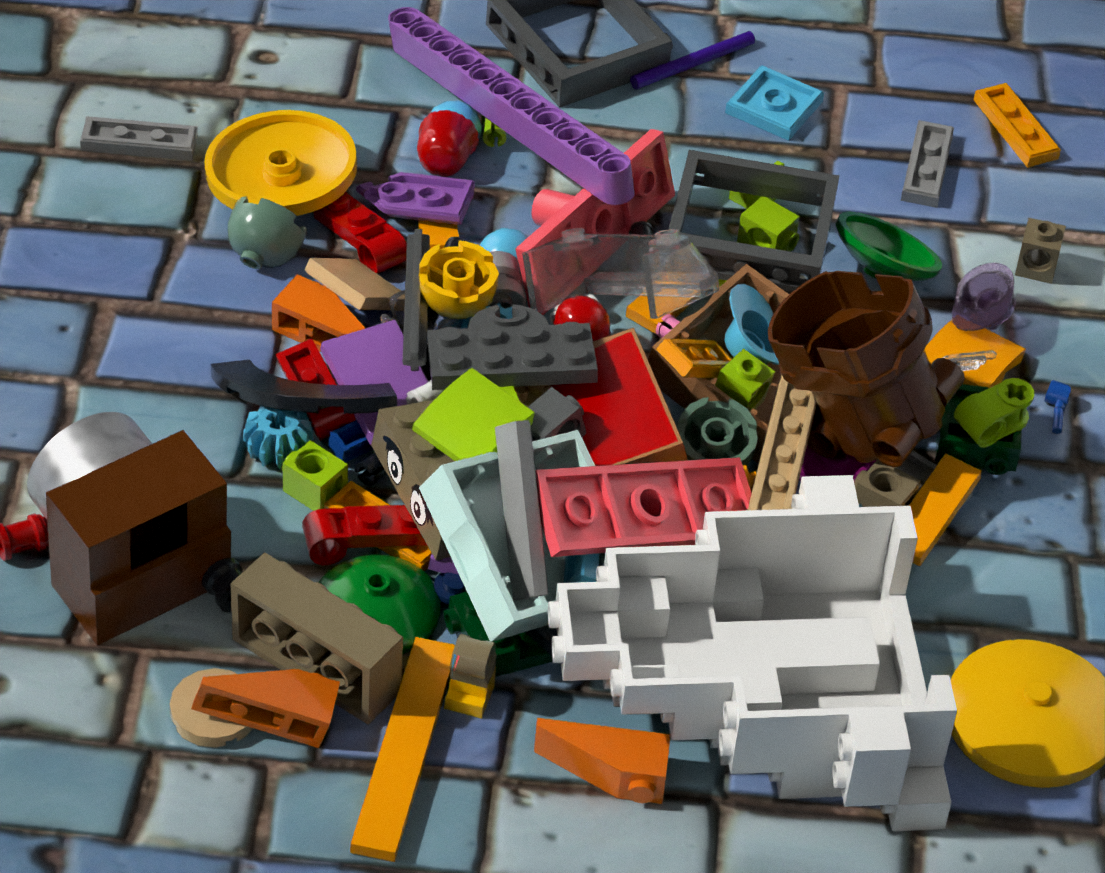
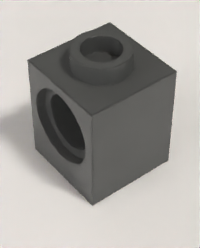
(556, 415)

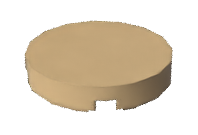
(197, 726)

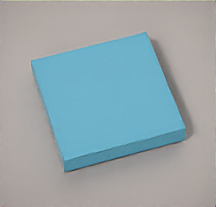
(774, 102)

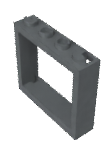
(591, 78)
(763, 180)

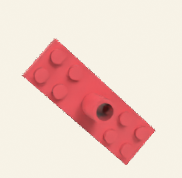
(562, 211)
(635, 503)

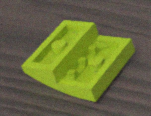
(466, 414)

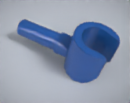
(1058, 395)

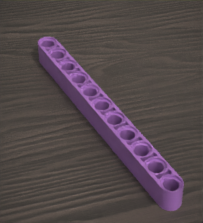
(513, 106)

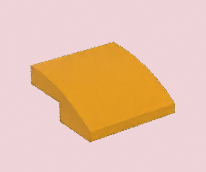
(955, 341)

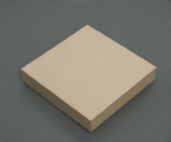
(352, 282)

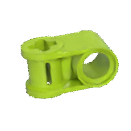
(996, 411)

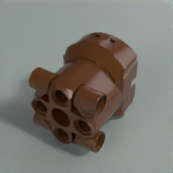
(863, 364)

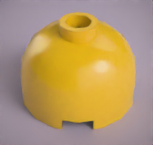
(458, 279)

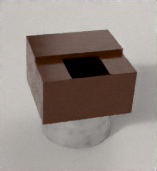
(127, 521)

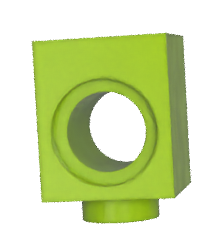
(769, 226)
(745, 380)
(313, 475)

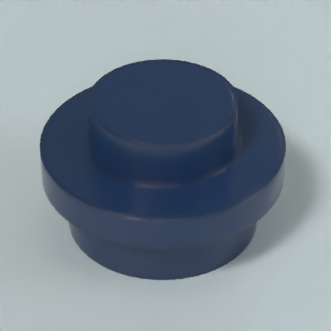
(447, 585)

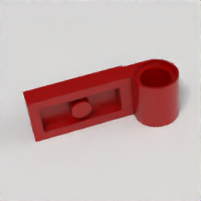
(375, 240)
(306, 365)
(336, 529)

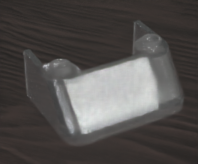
(655, 266)

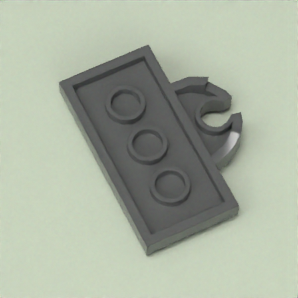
(513, 350)

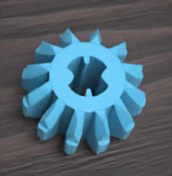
(275, 434)

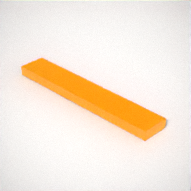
(403, 751)

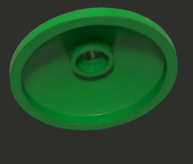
(886, 248)
(389, 592)

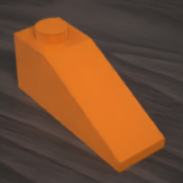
(311, 311)
(277, 702)
(614, 759)

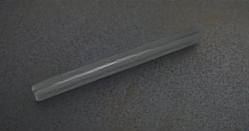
(415, 306)

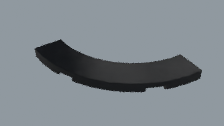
(290, 395)

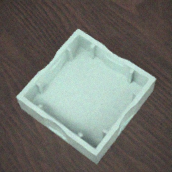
(471, 521)

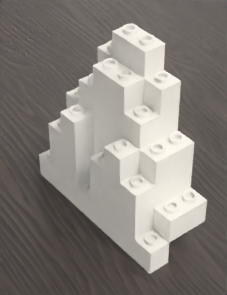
(779, 648)

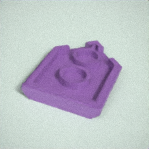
(421, 197)

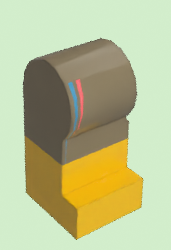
(471, 676)

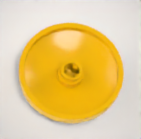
(284, 158)
(1030, 713)

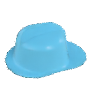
(750, 324)

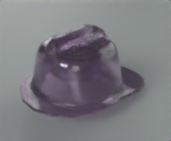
(984, 298)

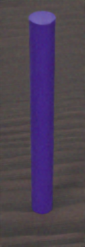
(692, 60)

